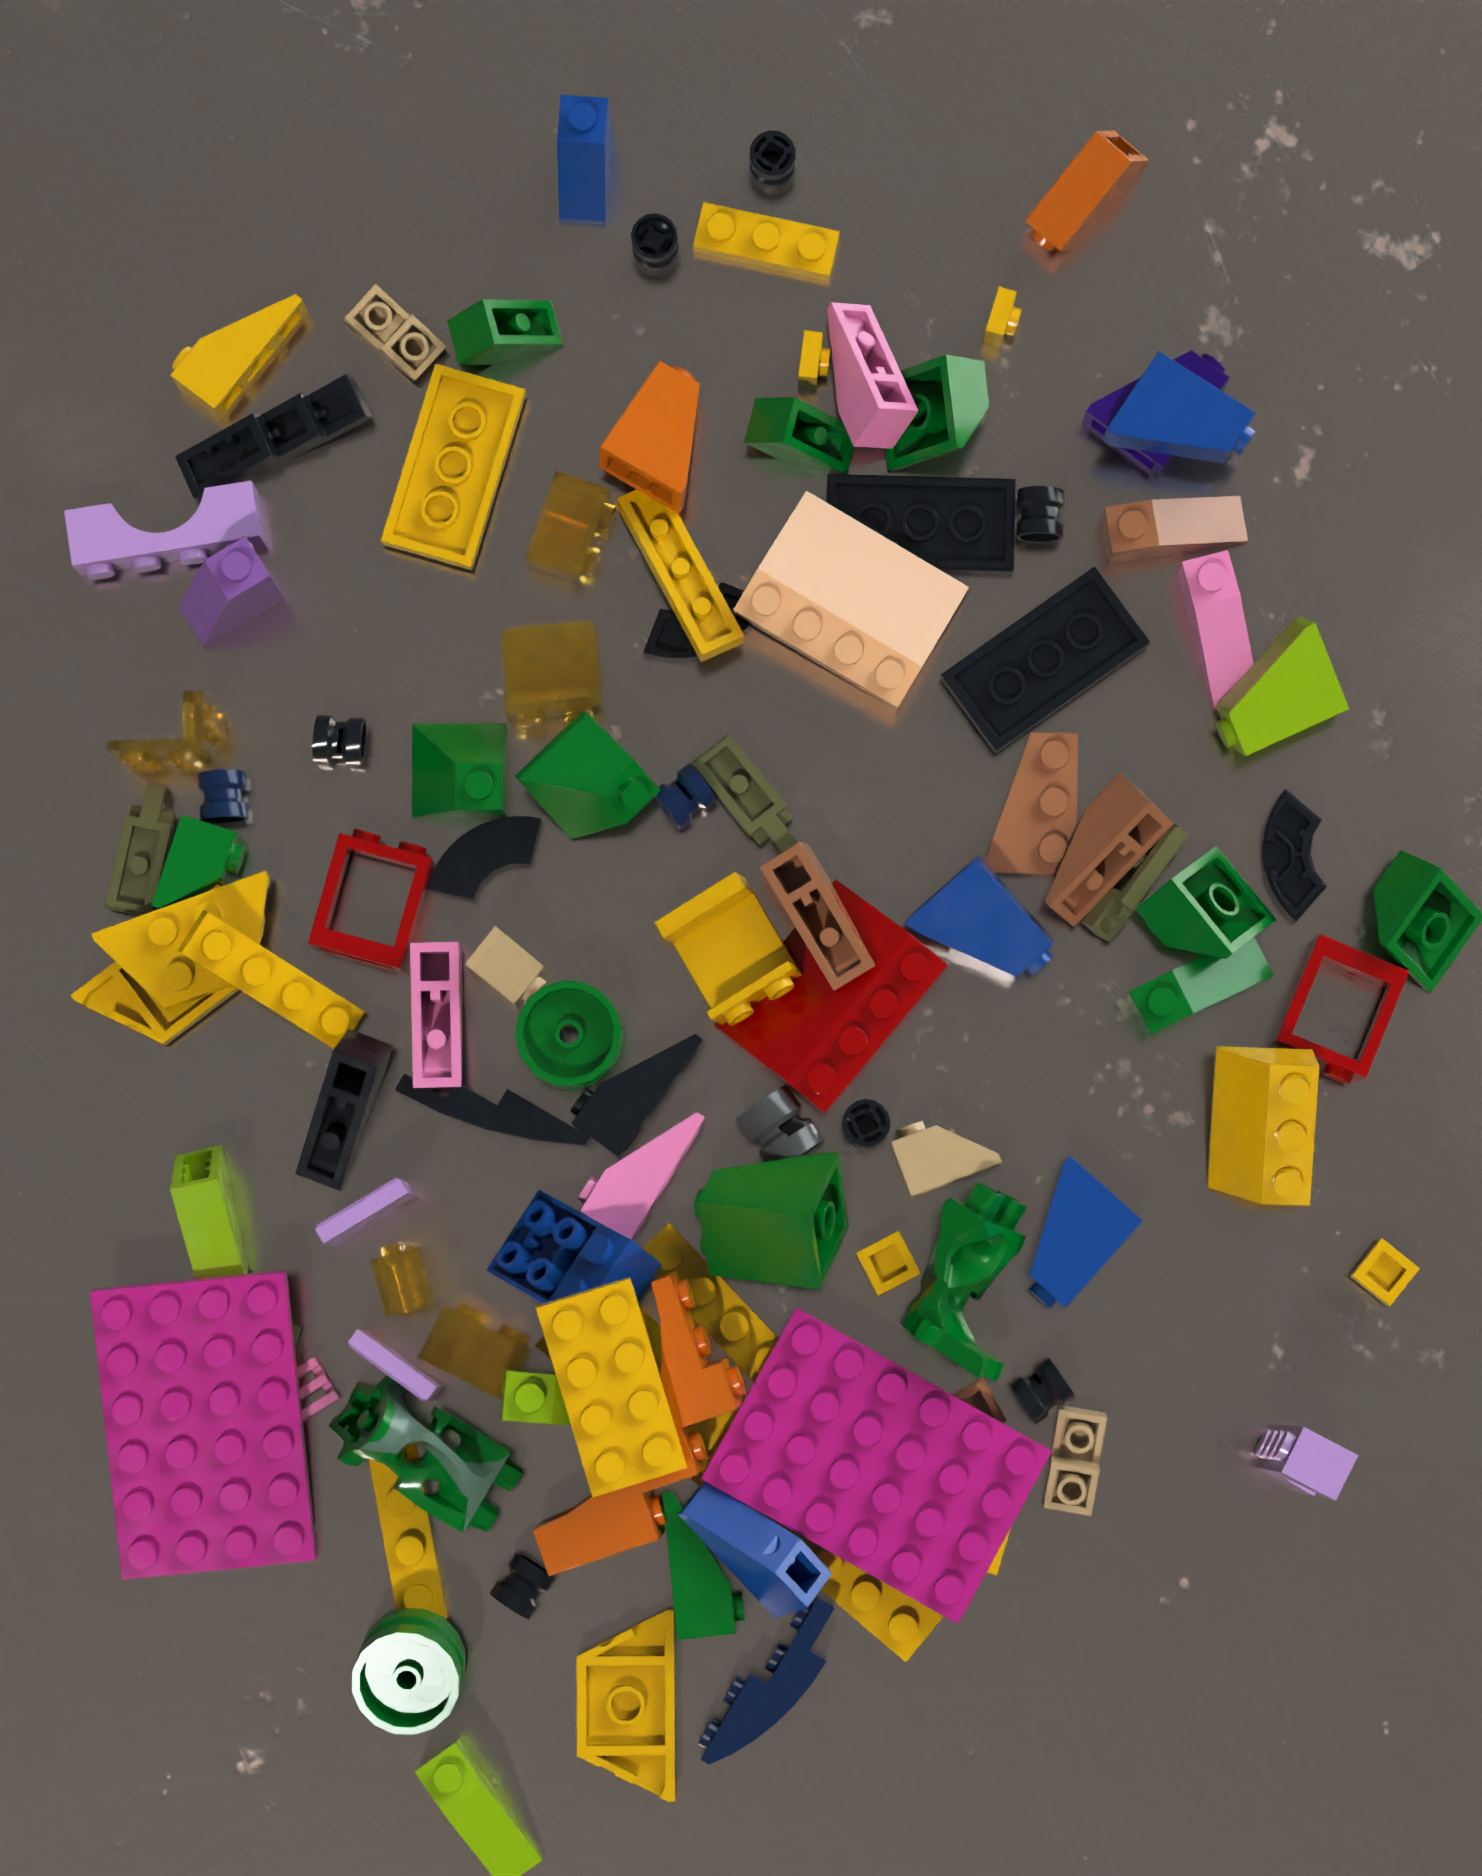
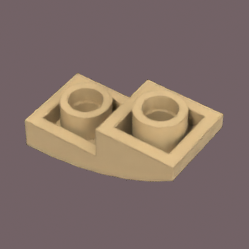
(394, 333)
(1075, 1460)

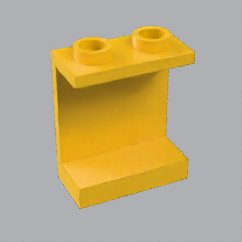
(730, 949)

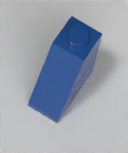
(584, 158)
(1180, 416)
(984, 921)
(1077, 1235)

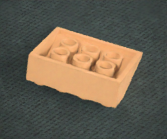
(850, 600)

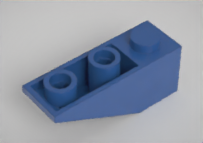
(756, 1550)

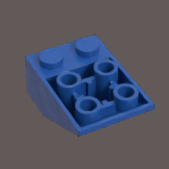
(566, 1252)

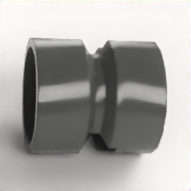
(777, 1112)

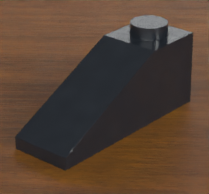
(627, 1101)
(343, 1108)

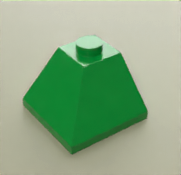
(950, 405)
(459, 771)
(587, 779)
(1206, 909)
(1422, 917)

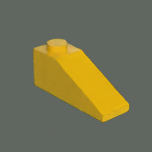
(230, 359)

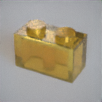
(570, 529)
(405, 1280)
(473, 1350)

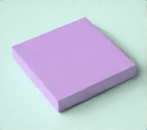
(365, 1212)
(395, 1365)

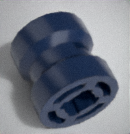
(222, 796)
(685, 796)

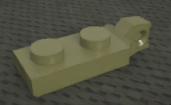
(745, 793)
(141, 853)
(1109, 914)

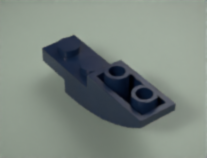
(761, 1703)

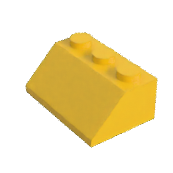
(1263, 1124)

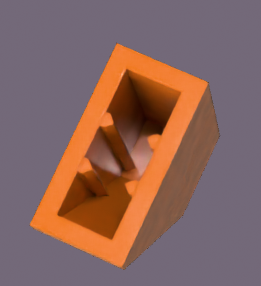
(1085, 190)
(655, 437)

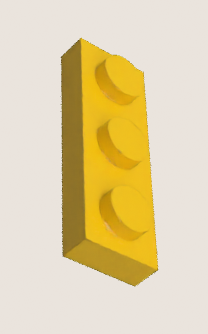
(766, 241)

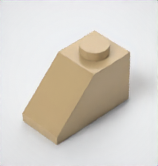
(506, 968)
(937, 1157)

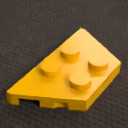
(150, 942)
(128, 1003)
(630, 1705)

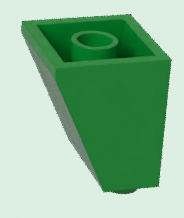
(774, 1220)

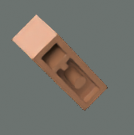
(1171, 527)
(1106, 845)
(818, 914)

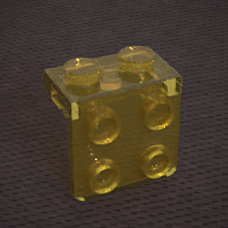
(551, 672)
(201, 732)

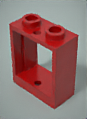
(358, 948)
(1356, 964)

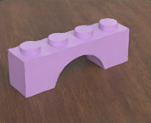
(105, 542)
(1305, 1460)

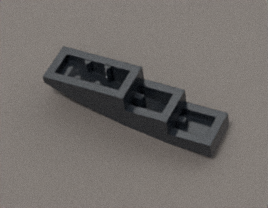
(274, 436)
(510, 1118)

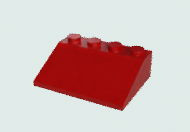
(827, 1037)

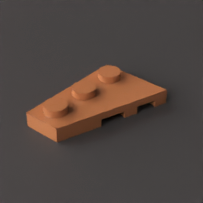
(1039, 809)

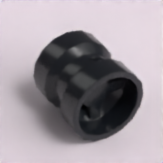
(772, 171)
(653, 232)
(1039, 514)
(339, 740)
(862, 1130)
(1041, 1391)
(522, 1586)

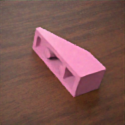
(867, 379)
(1216, 621)
(436, 1014)
(634, 1184)

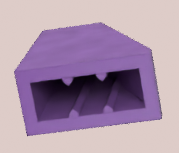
(228, 592)

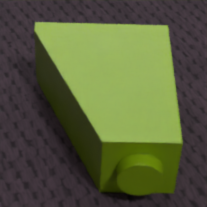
(1281, 692)
(208, 1213)

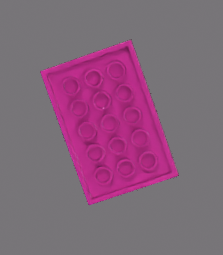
(203, 1424)
(876, 1465)

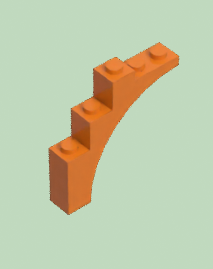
(694, 1394)

